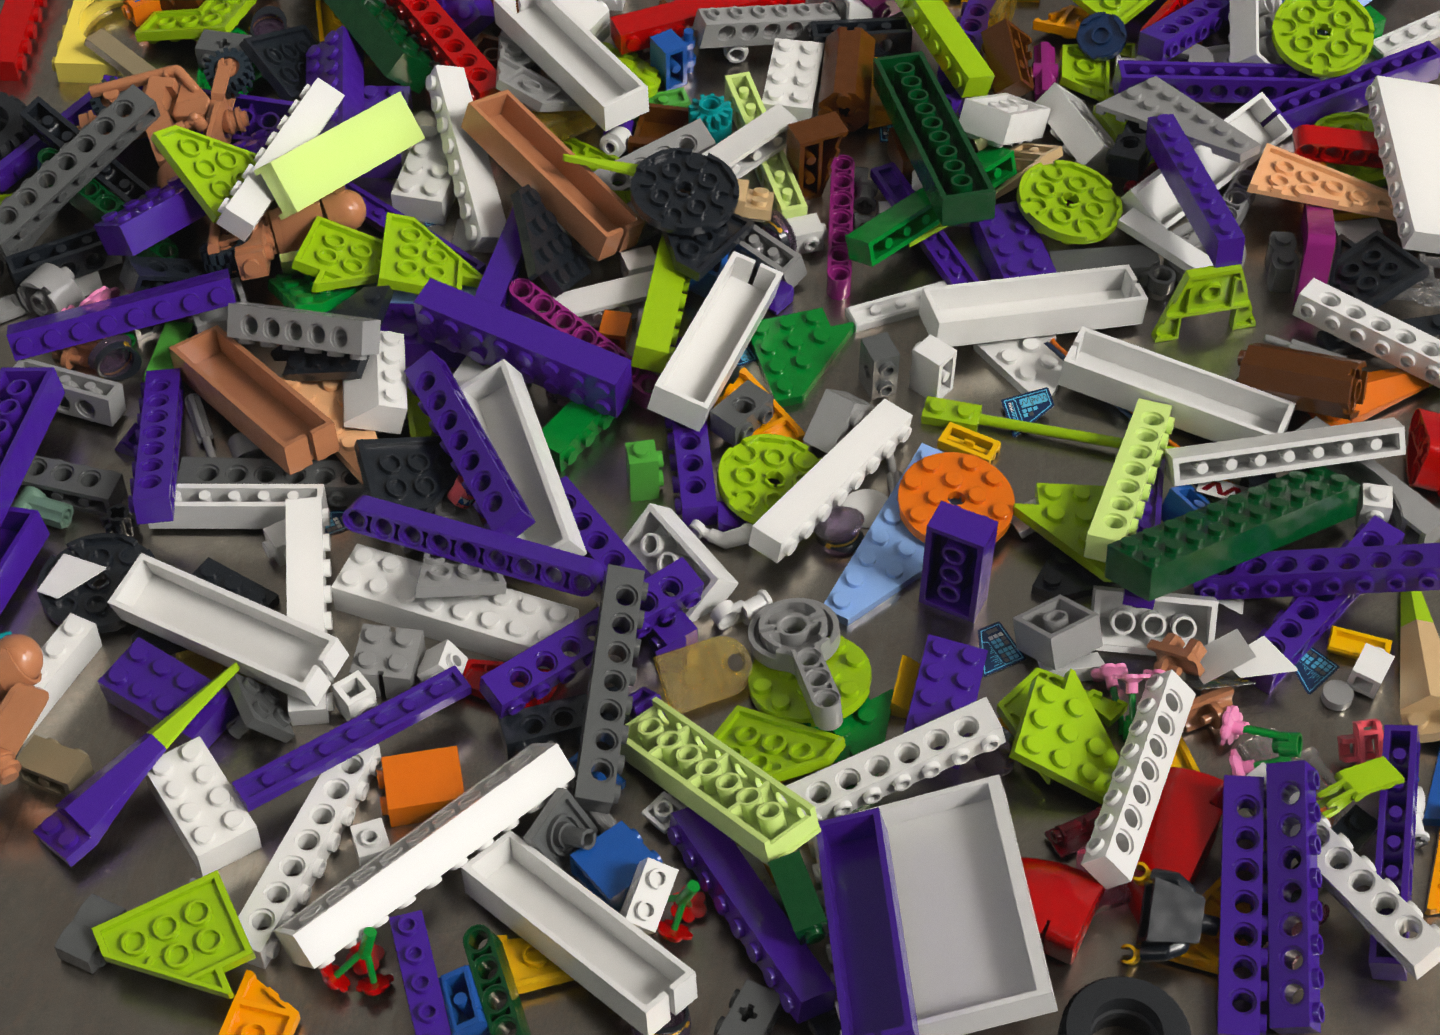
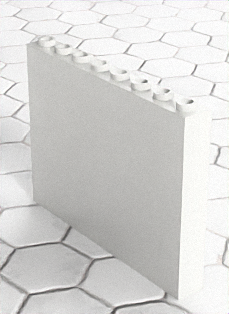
(1409, 145)
(963, 910)

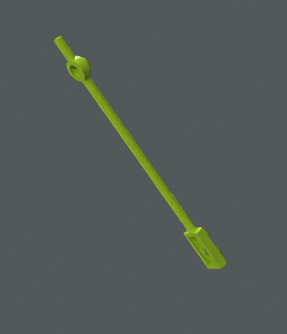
(968, 415)

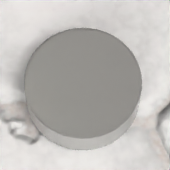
(1337, 695)

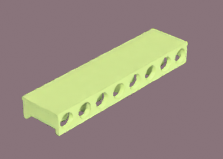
(341, 154)
(716, 785)

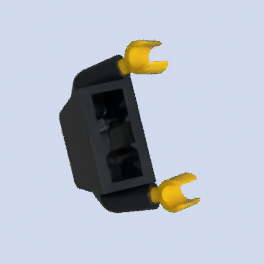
(1169, 917)

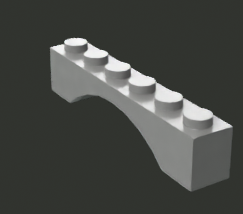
(1410, 510)

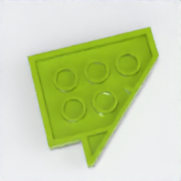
(203, 165)
(415, 255)
(338, 256)
(1065, 737)
(778, 745)

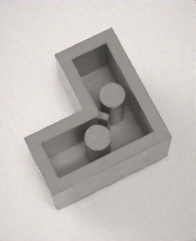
(835, 418)

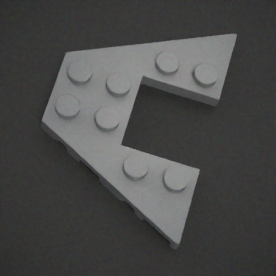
(527, 86)

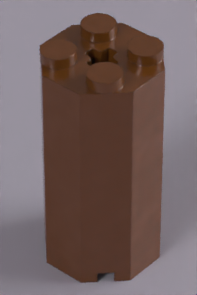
(848, 76)
(1310, 379)

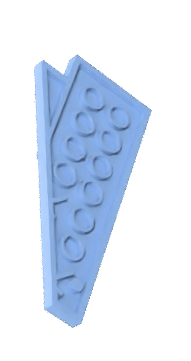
(884, 560)

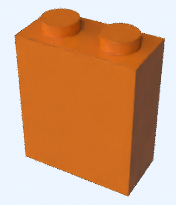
(419, 784)

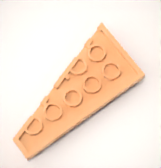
(1306, 181)
(328, 398)

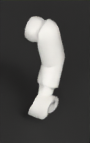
(727, 539)

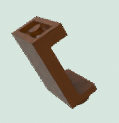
(656, 124)

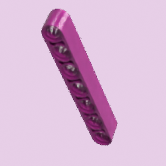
(840, 224)
(558, 315)

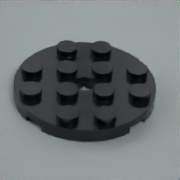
(708, 178)
(109, 550)

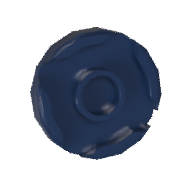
(1101, 36)

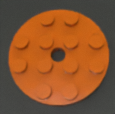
(949, 477)

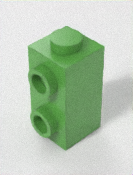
(643, 470)

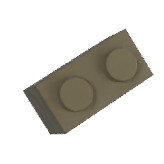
(53, 766)

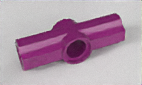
(1044, 68)

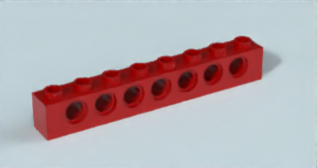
(447, 43)

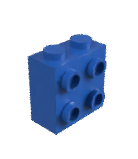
(611, 863)

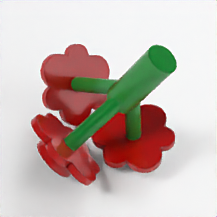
(687, 905)
(364, 959)

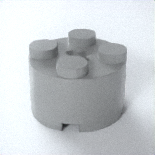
(49, 290)

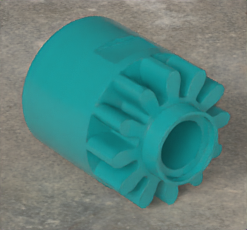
(714, 114)

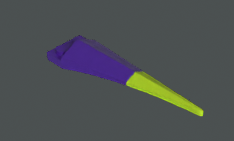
(94, 805)

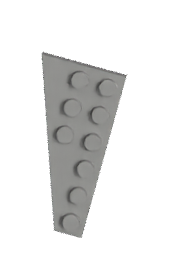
(1198, 123)
(451, 578)

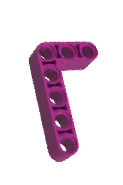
(1318, 245)

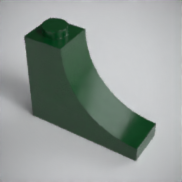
(799, 898)

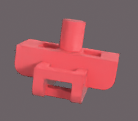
(1362, 742)

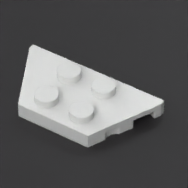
(1023, 363)

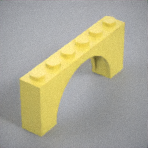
(75, 60)

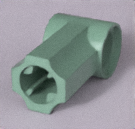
(52, 511)

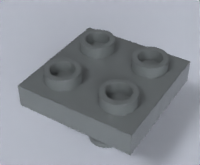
(258, 710)
(561, 829)

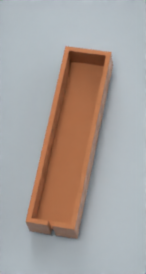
(566, 189)
(255, 400)

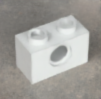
(648, 894)

